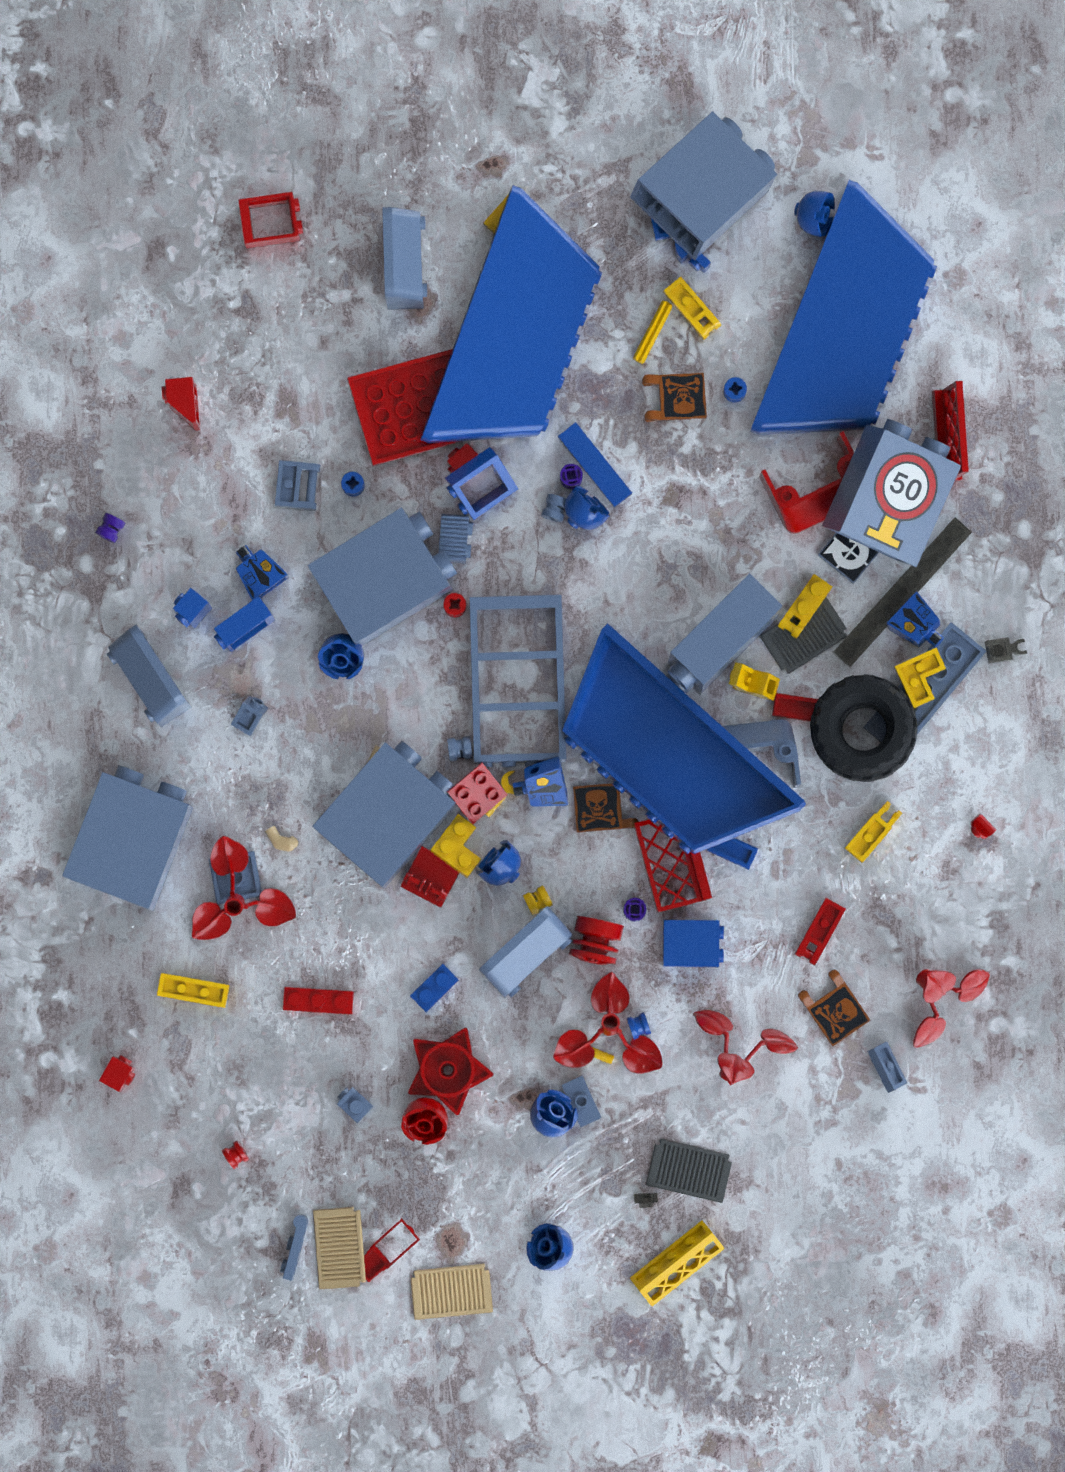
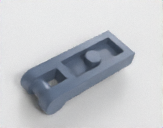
(294, 1245)

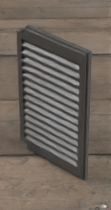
(818, 635)
(689, 1170)

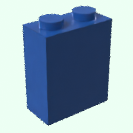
(692, 943)

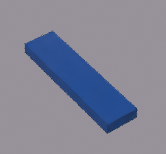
(595, 465)

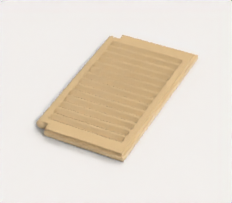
(339, 1247)
(451, 1291)

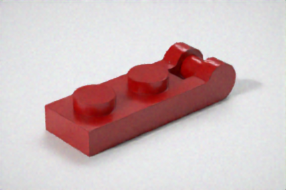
(820, 930)

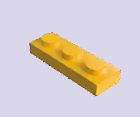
(193, 990)

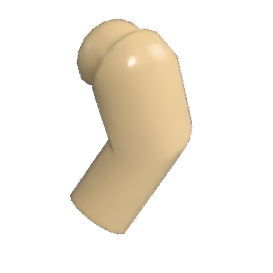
(281, 842)

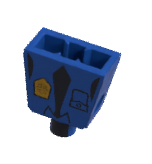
(259, 572)
(916, 623)
(543, 784)

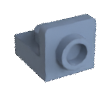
(249, 715)
(354, 1104)

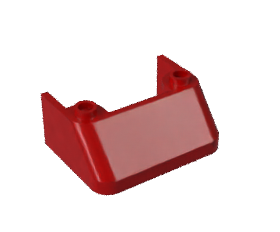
(805, 512)

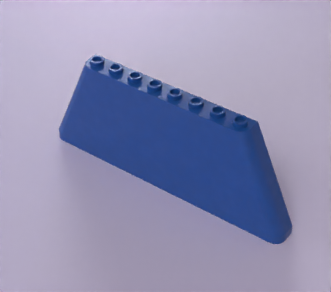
(848, 324)
(515, 330)
(670, 751)

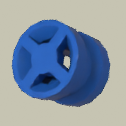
(735, 395)
(352, 489)
(638, 1025)

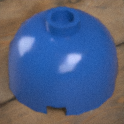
(814, 212)
(584, 510)
(340, 656)
(500, 865)
(553, 1114)
(550, 1247)

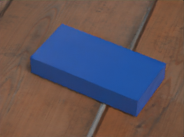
(735, 852)

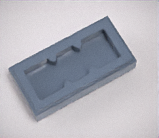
(582, 1100)

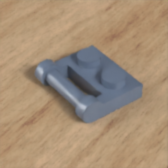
(289, 485)

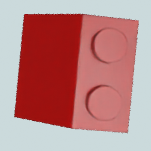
(183, 399)

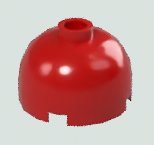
(425, 1121)

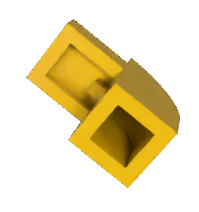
(753, 681)

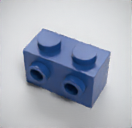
(191, 608)

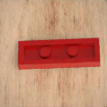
(318, 1000)

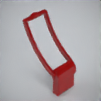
(375, 1259)

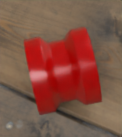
(455, 609)
(235, 1154)

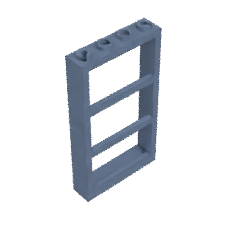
(517, 602)

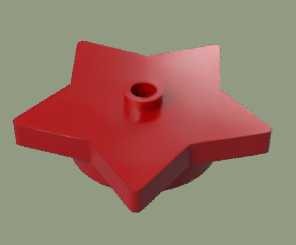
(433, 1059)

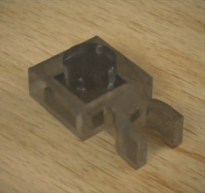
(1001, 650)
(645, 1199)

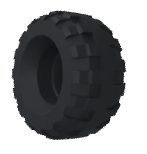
(858, 693)

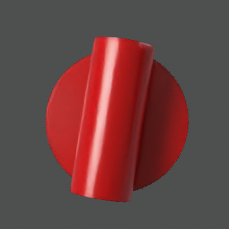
(982, 827)

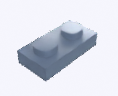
(887, 1067)

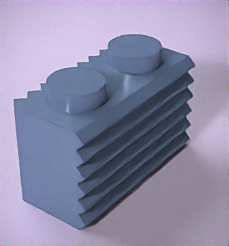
(454, 537)

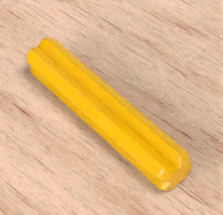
(652, 332)

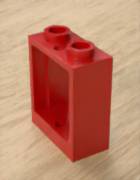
(264, 201)

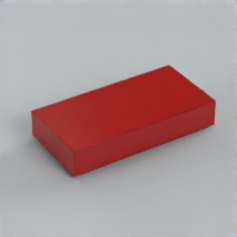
(793, 707)

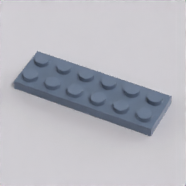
(959, 657)

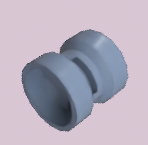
(554, 508)
(459, 748)

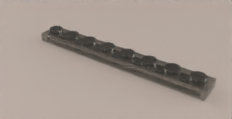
(910, 582)

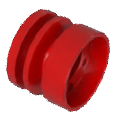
(596, 940)

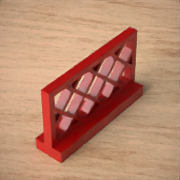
(950, 424)
(693, 862)

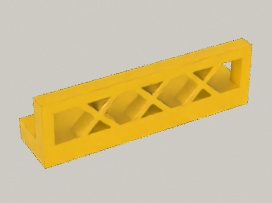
(674, 1260)

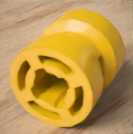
(540, 895)

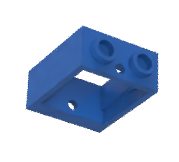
(471, 469)
(243, 625)

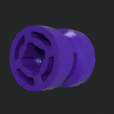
(569, 479)
(107, 532)
(633, 912)

